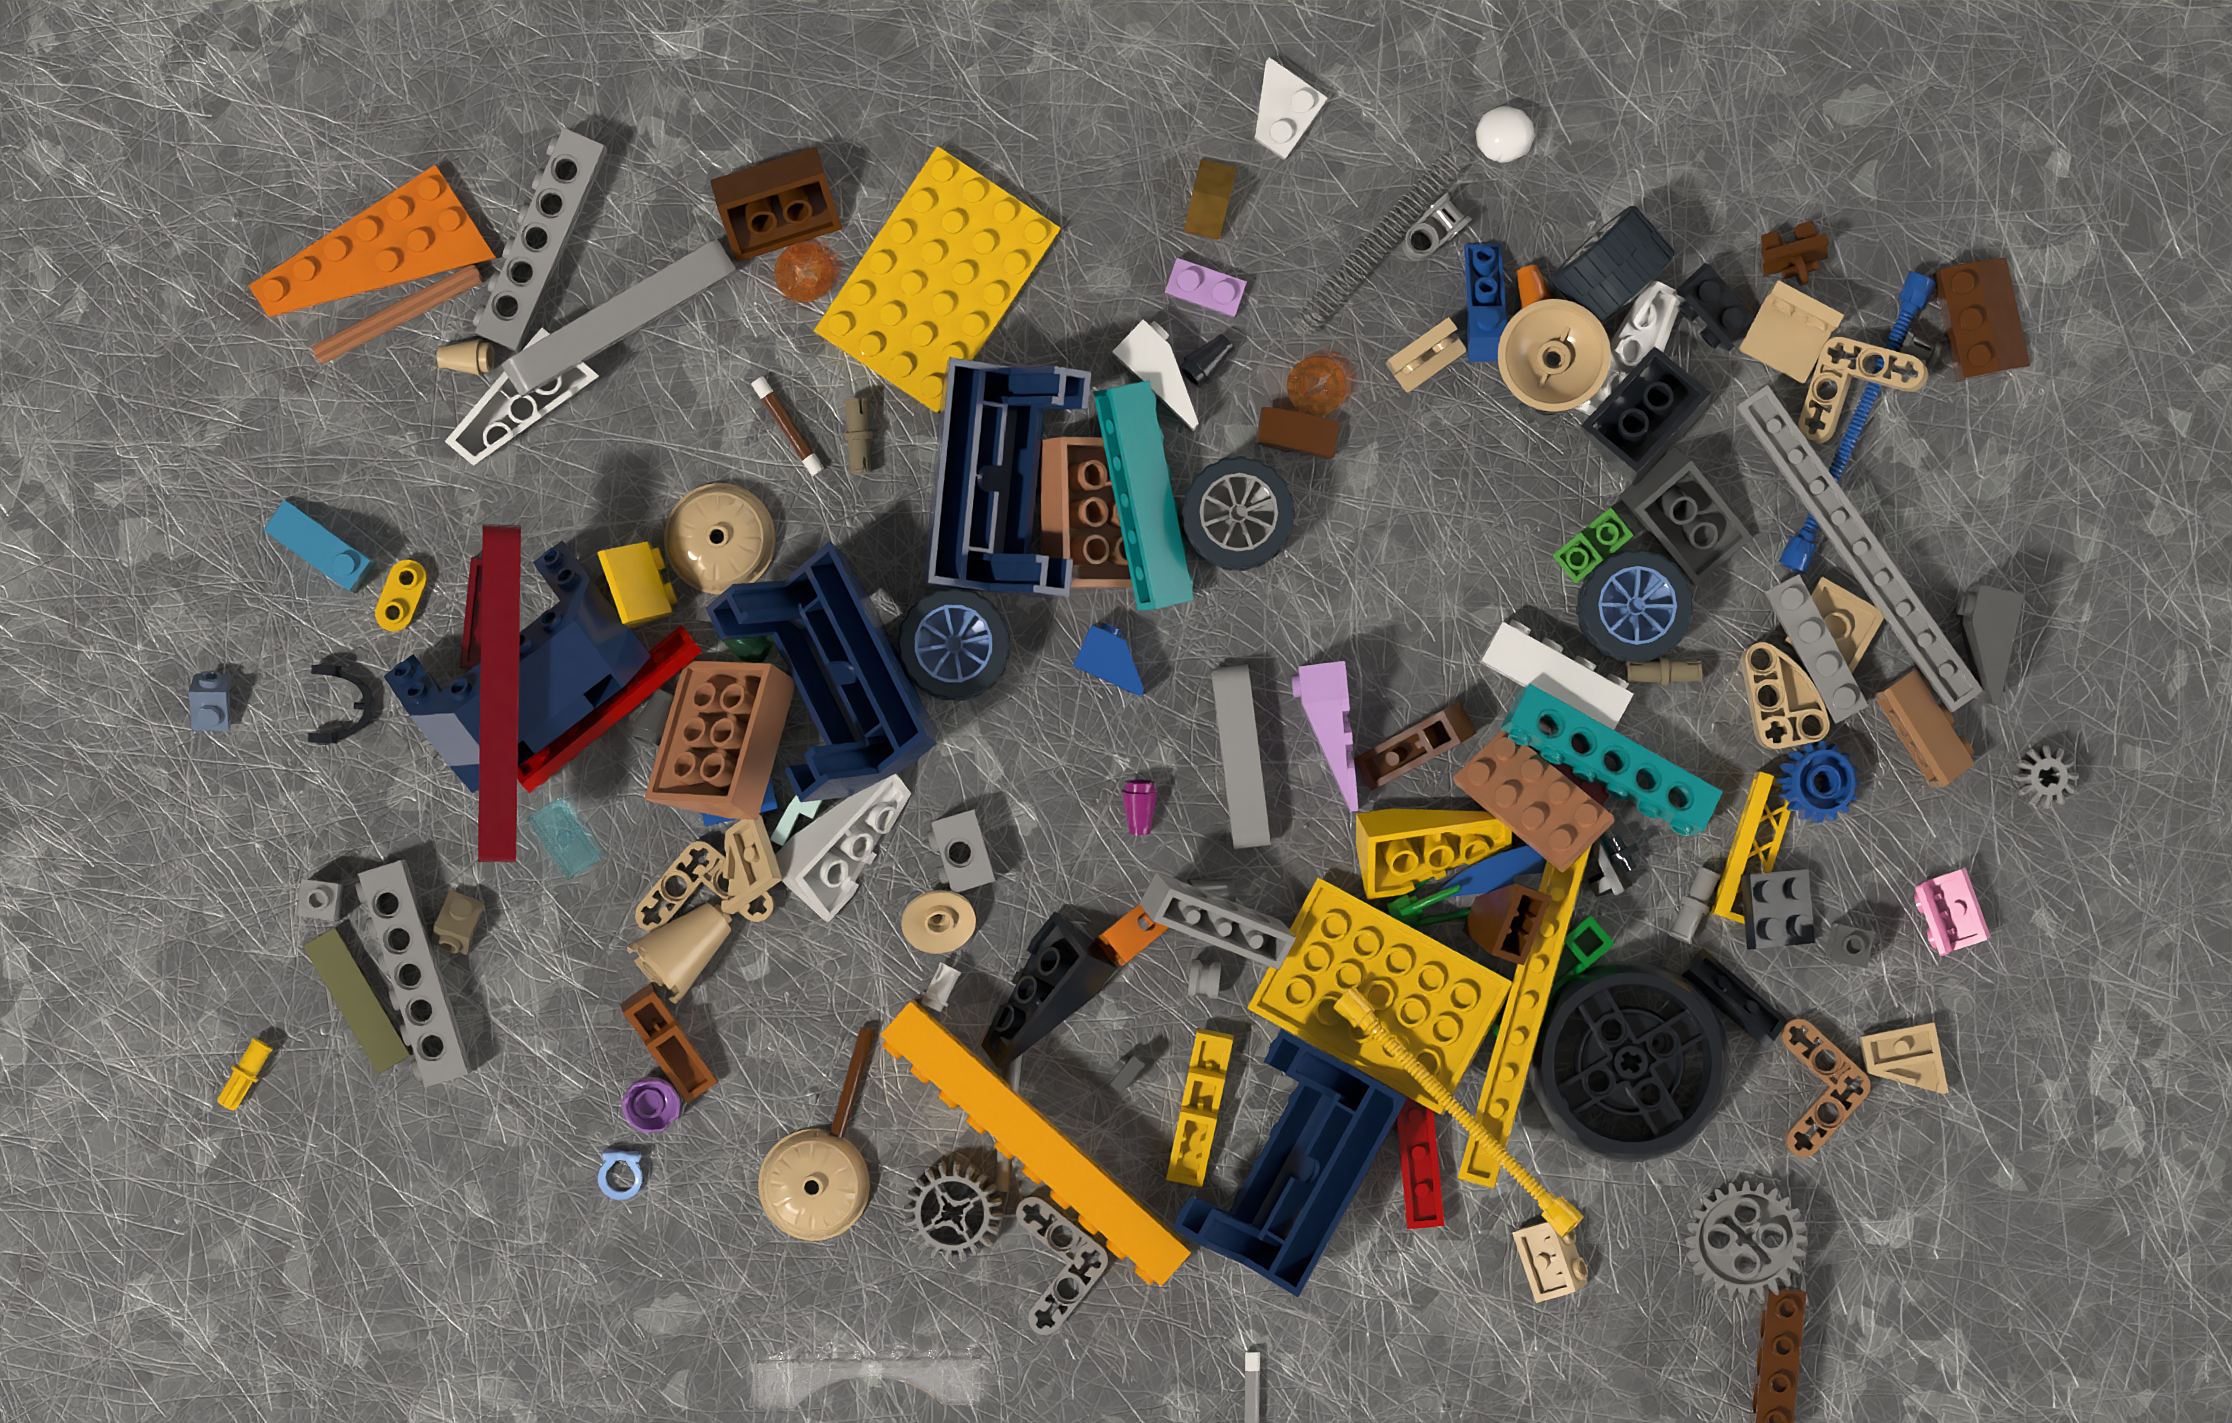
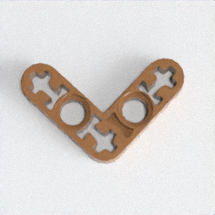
(1832, 1078)

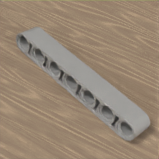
(618, 318)

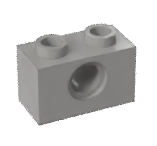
(966, 829)

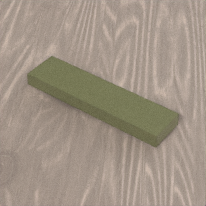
(357, 1000)

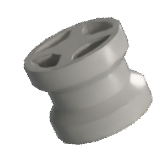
(1204, 978)

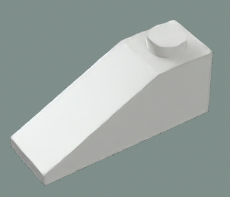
(1152, 359)

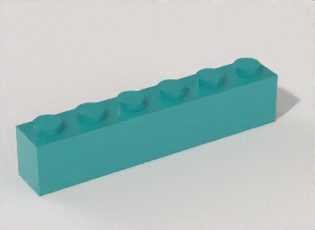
(1144, 495)

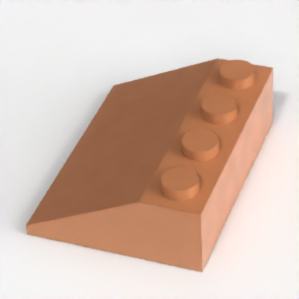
(1081, 512)
(721, 738)

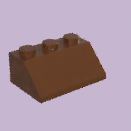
(776, 204)
(1981, 319)

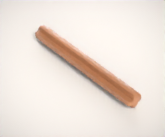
(397, 314)

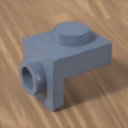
(210, 701)

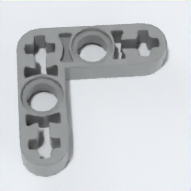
(1071, 1254)

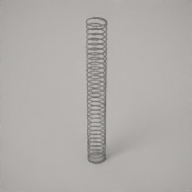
(1369, 246)

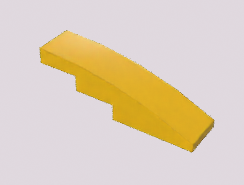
(1199, 1107)

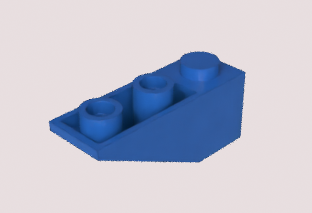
(1484, 301)

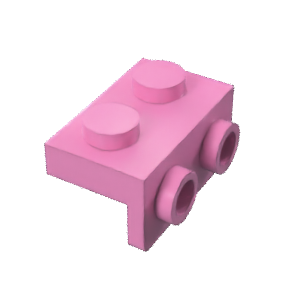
(1951, 911)

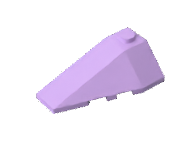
(1326, 706)

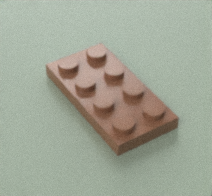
(1534, 800)

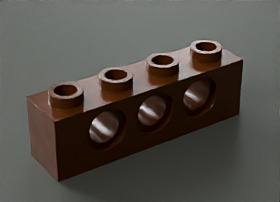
(1778, 1356)

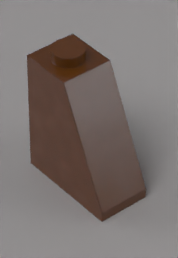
(1507, 921)

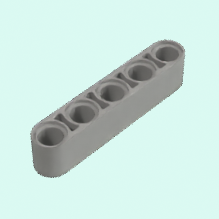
(1240, 756)

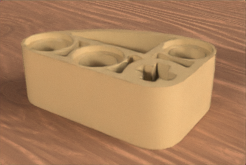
(1794, 699)

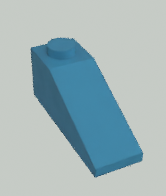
(320, 547)

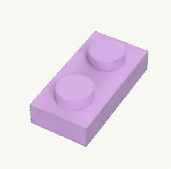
(1205, 287)

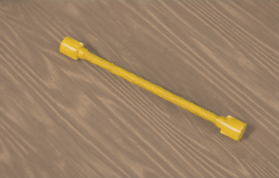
(1557, 1211)

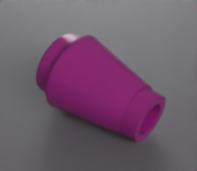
(1139, 805)

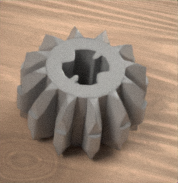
(2047, 790)

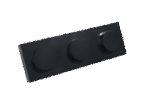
(1735, 998)

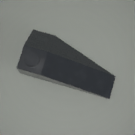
(1056, 981)

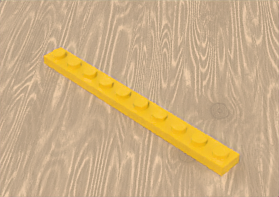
(1522, 1023)

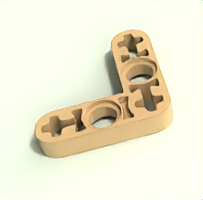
(1842, 374)
(707, 874)

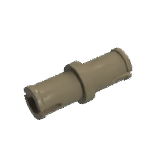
(858, 435)
(1664, 671)

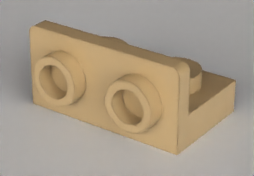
(1426, 355)
(1550, 1261)

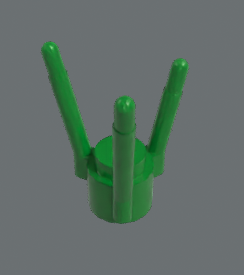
(1408, 909)

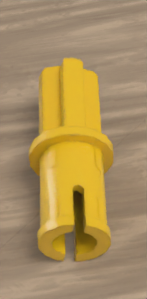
(244, 1074)

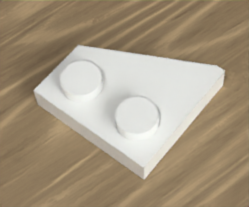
(1285, 109)

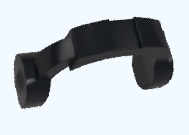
(336, 671)

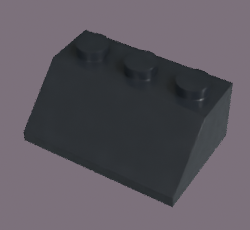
(1646, 415)

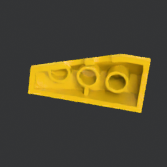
(1415, 844)

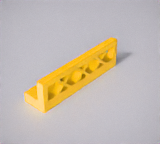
(1745, 839)

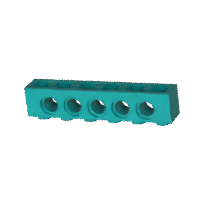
(1696, 796)

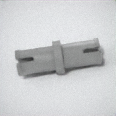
(1694, 905)

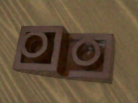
(1297, 432)

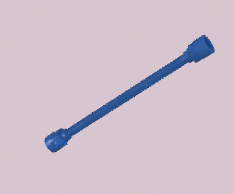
(1914, 296)

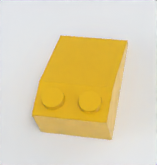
(638, 583)

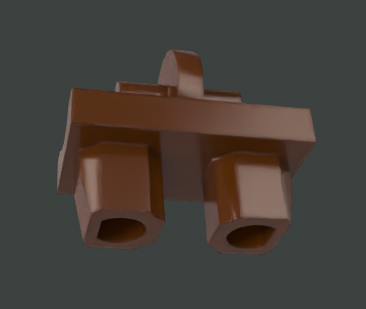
(1796, 257)

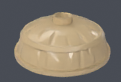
(1561, 329)
(746, 543)
(829, 1162)

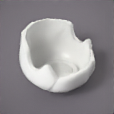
(1505, 134)

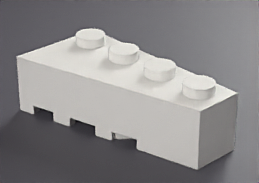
(505, 414)

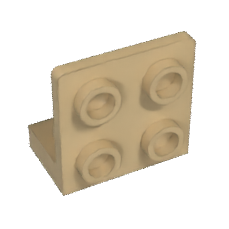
(1790, 331)

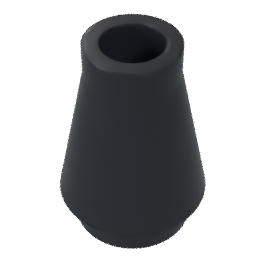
(1206, 361)

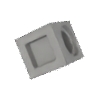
(320, 899)

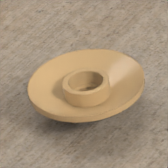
(942, 932)

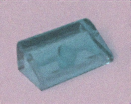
(563, 838)

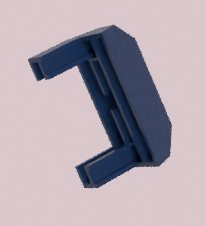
(989, 477)
(566, 669)
(841, 669)
(1305, 1169)

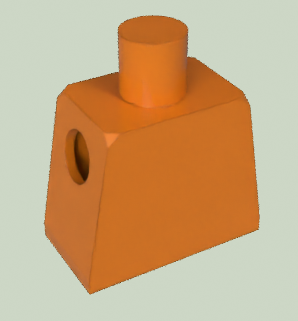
(1126, 938)

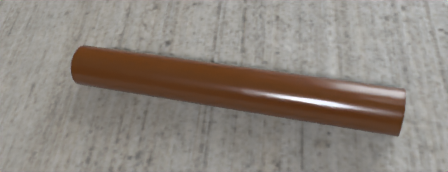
(852, 1082)

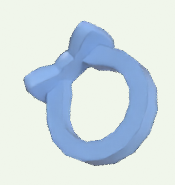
(632, 1159)

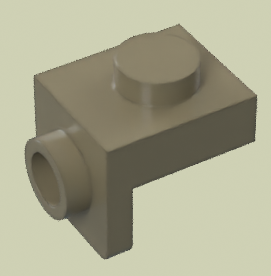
(457, 923)

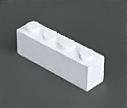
(1569, 680)

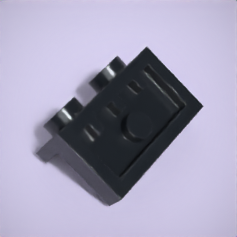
(1713, 306)

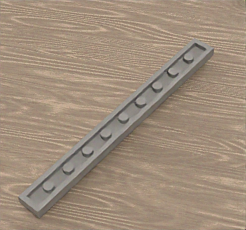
(1859, 549)

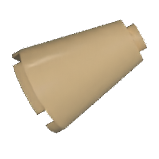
(681, 949)

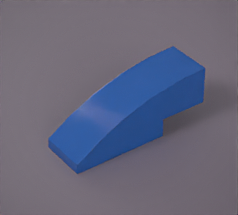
(1497, 871)

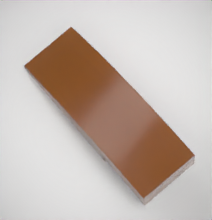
(668, 1042)

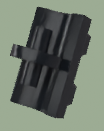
(1613, 875)

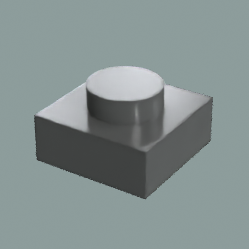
(1125, 1071)

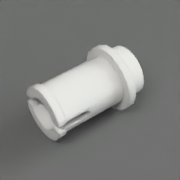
(940, 987)

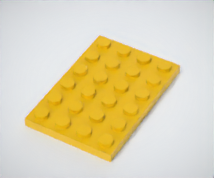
(937, 277)
(1419, 988)

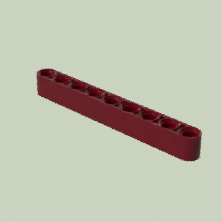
(499, 693)

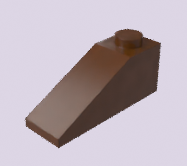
(1415, 745)

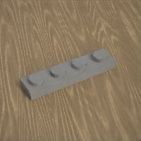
(1816, 648)

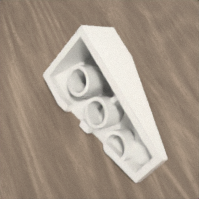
(831, 851)

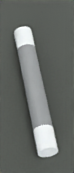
(1252, 1386)

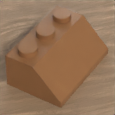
(1925, 728)

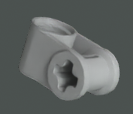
(1439, 225)

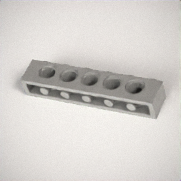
(513, 330)
(431, 987)

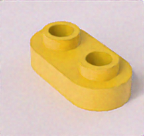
(403, 596)

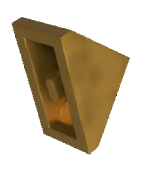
(1210, 199)

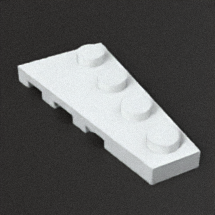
(1643, 328)

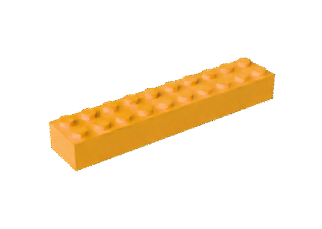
(1036, 1142)

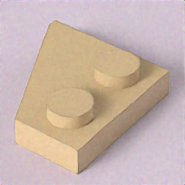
(748, 864)
(1906, 1056)

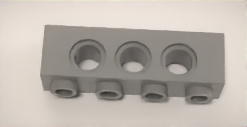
(1217, 920)

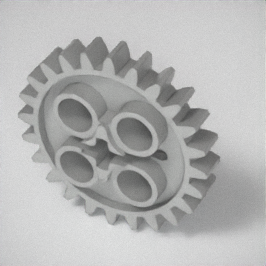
(1722, 1263)

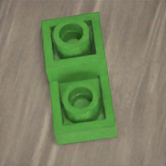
(1593, 544)

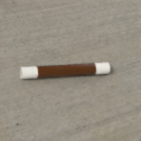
(787, 426)

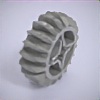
(925, 1228)

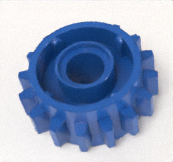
(1799, 782)

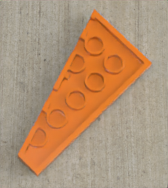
(391, 243)

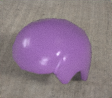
(651, 1104)

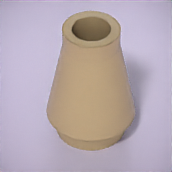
(469, 357)

